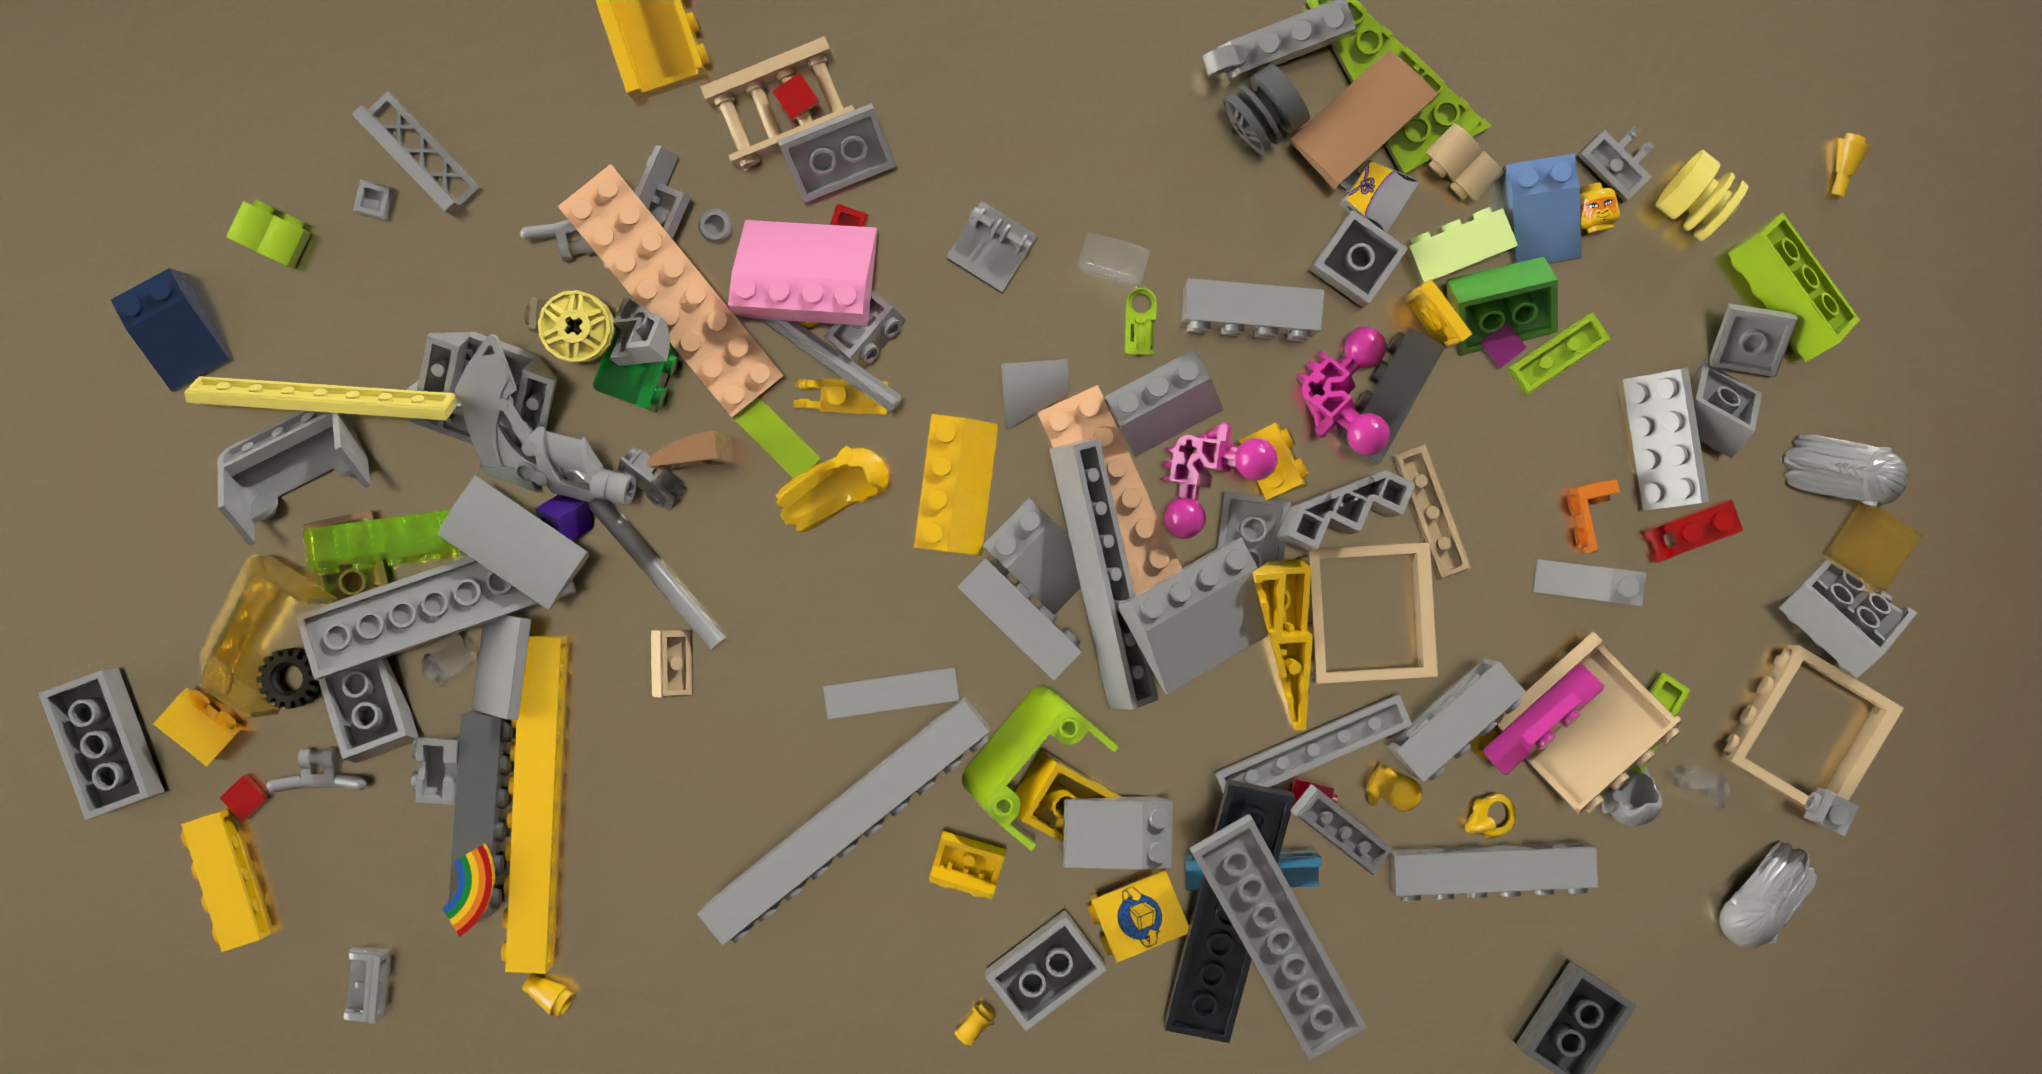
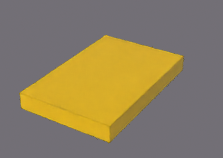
(1437, 314)

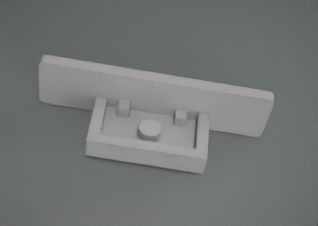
(662, 201)

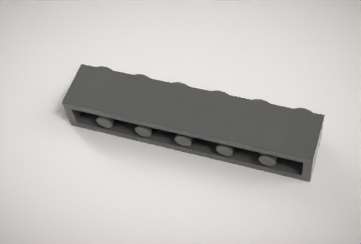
(481, 793)

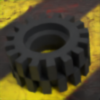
(271, 684)

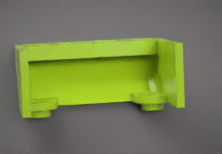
(1011, 747)

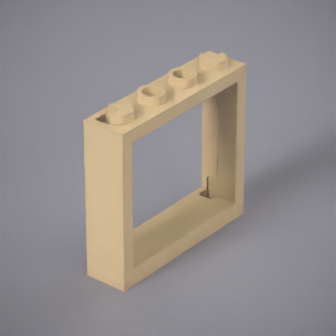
(1423, 608)
(1769, 693)

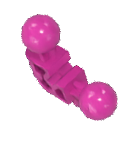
(1331, 382)
(1253, 459)

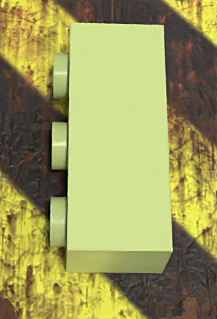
(1460, 245)

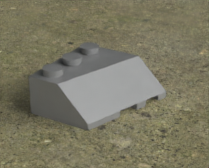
(1846, 616)

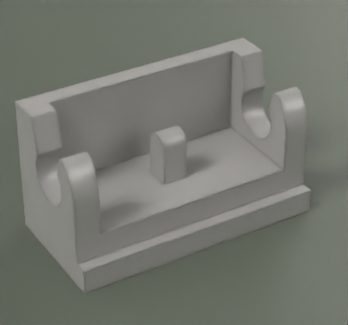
(367, 984)

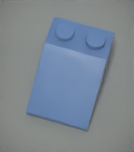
(1543, 208)

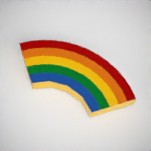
(474, 889)

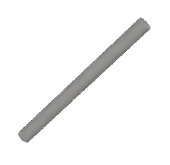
(651, 565)

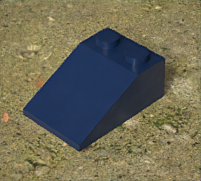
(171, 328)

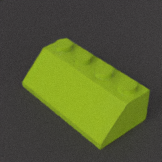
(1793, 281)

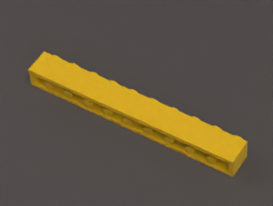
(535, 809)

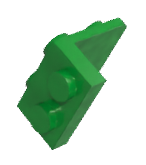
(635, 383)

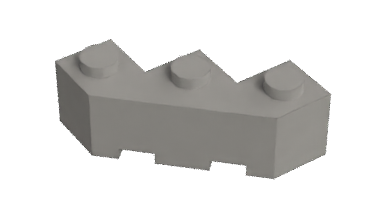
(1345, 509)

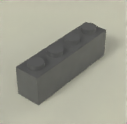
(1398, 383)

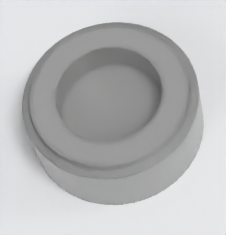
(715, 225)

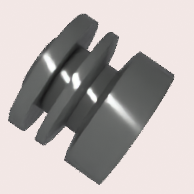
(1271, 104)

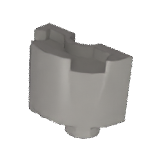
(437, 770)

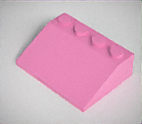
(803, 272)

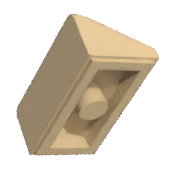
(671, 663)

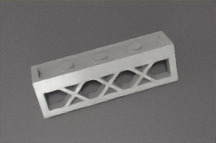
(410, 164)

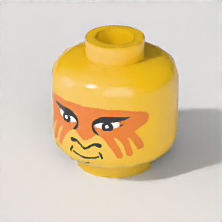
(1598, 208)

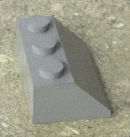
(1164, 402)

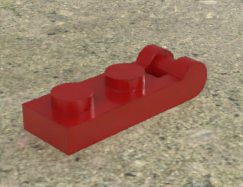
(1694, 530)

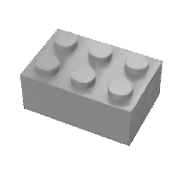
(1045, 970)

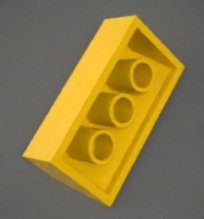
(956, 485)

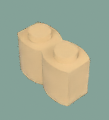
(1464, 163)

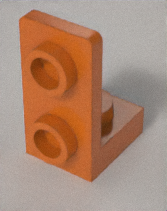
(1578, 506)

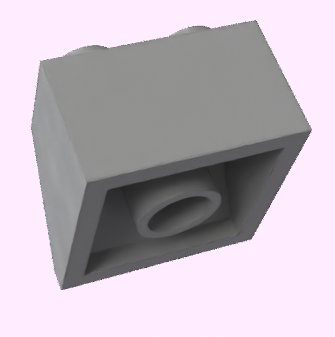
(1724, 409)

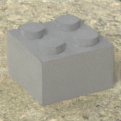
(1358, 259)

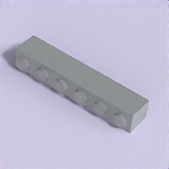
(1493, 870)

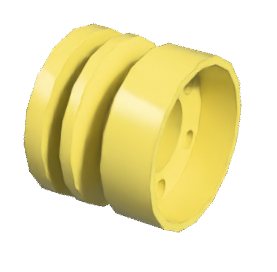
(1705, 198)
(597, 326)

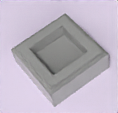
(374, 200)

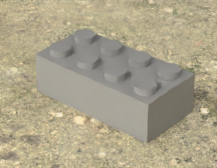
(1251, 308)
(1456, 719)
(101, 742)

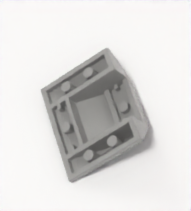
(447, 358)

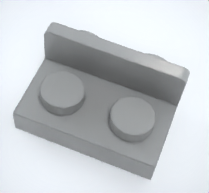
(865, 342)

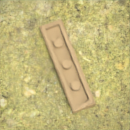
(1432, 512)

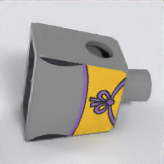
(1378, 193)

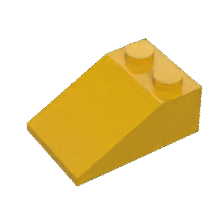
(1045, 789)

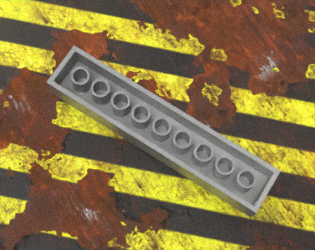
(842, 821)

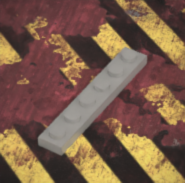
(1320, 745)

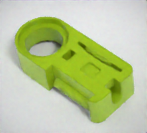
(1138, 326)

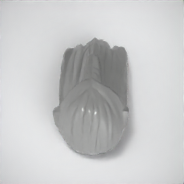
(1846, 470)
(1635, 801)
(1768, 898)

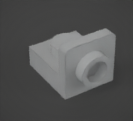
(1830, 811)

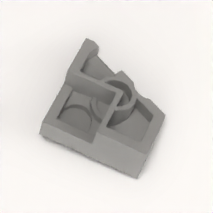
(642, 336)
(1032, 387)

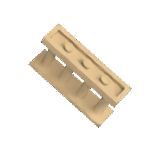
(753, 82)

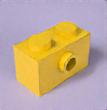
(197, 725)

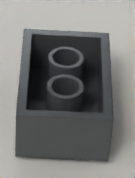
(1575, 1023)

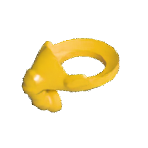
(1482, 824)

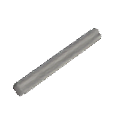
(837, 363)

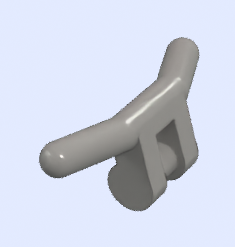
(562, 229)
(308, 779)

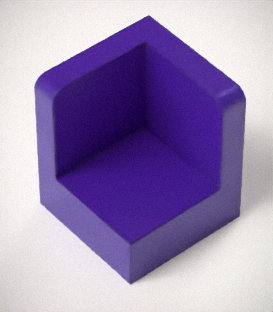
(566, 515)

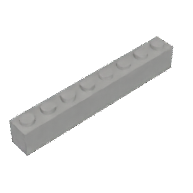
(1102, 571)

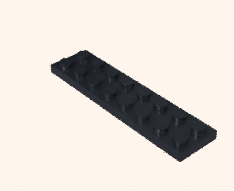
(1213, 955)

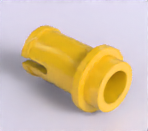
(975, 1024)

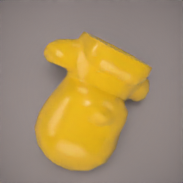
(1394, 787)

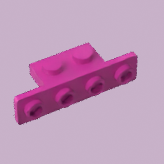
(1543, 719)

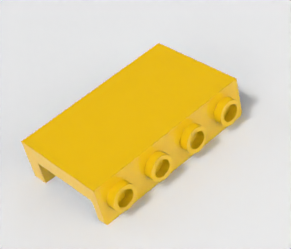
(653, 43)

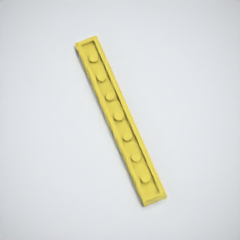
(321, 398)

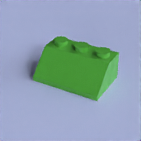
(1515, 293)

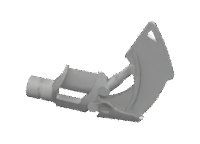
(486, 395)

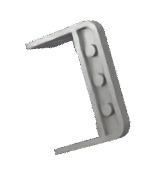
(282, 459)

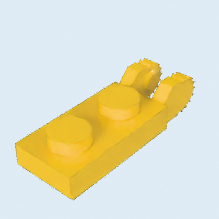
(838, 397)

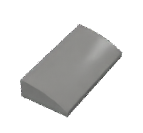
(512, 543)

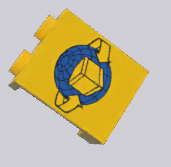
(1139, 916)

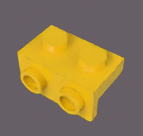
(1289, 472)
(967, 865)

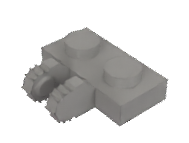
(1615, 164)

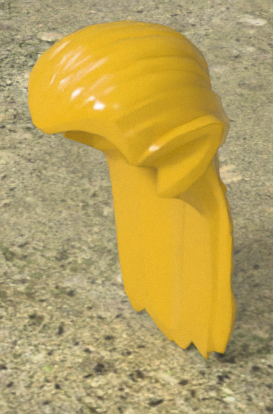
(832, 487)

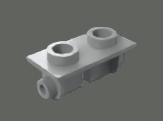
(659, 489)

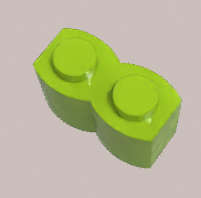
(268, 234)

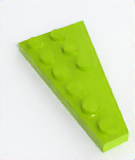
(1416, 137)

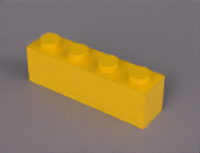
(225, 880)

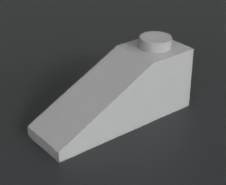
(1589, 582)

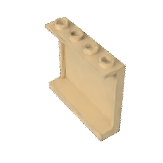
(1609, 735)

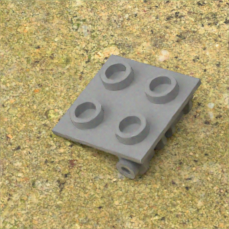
(991, 246)

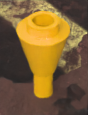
(1848, 158)

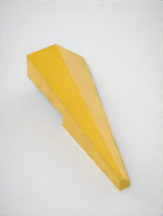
(1284, 600)

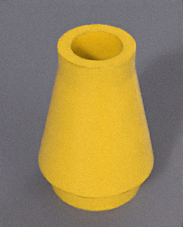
(549, 995)

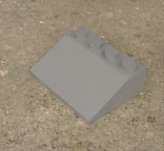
(1197, 616)

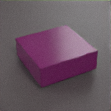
(1502, 345)

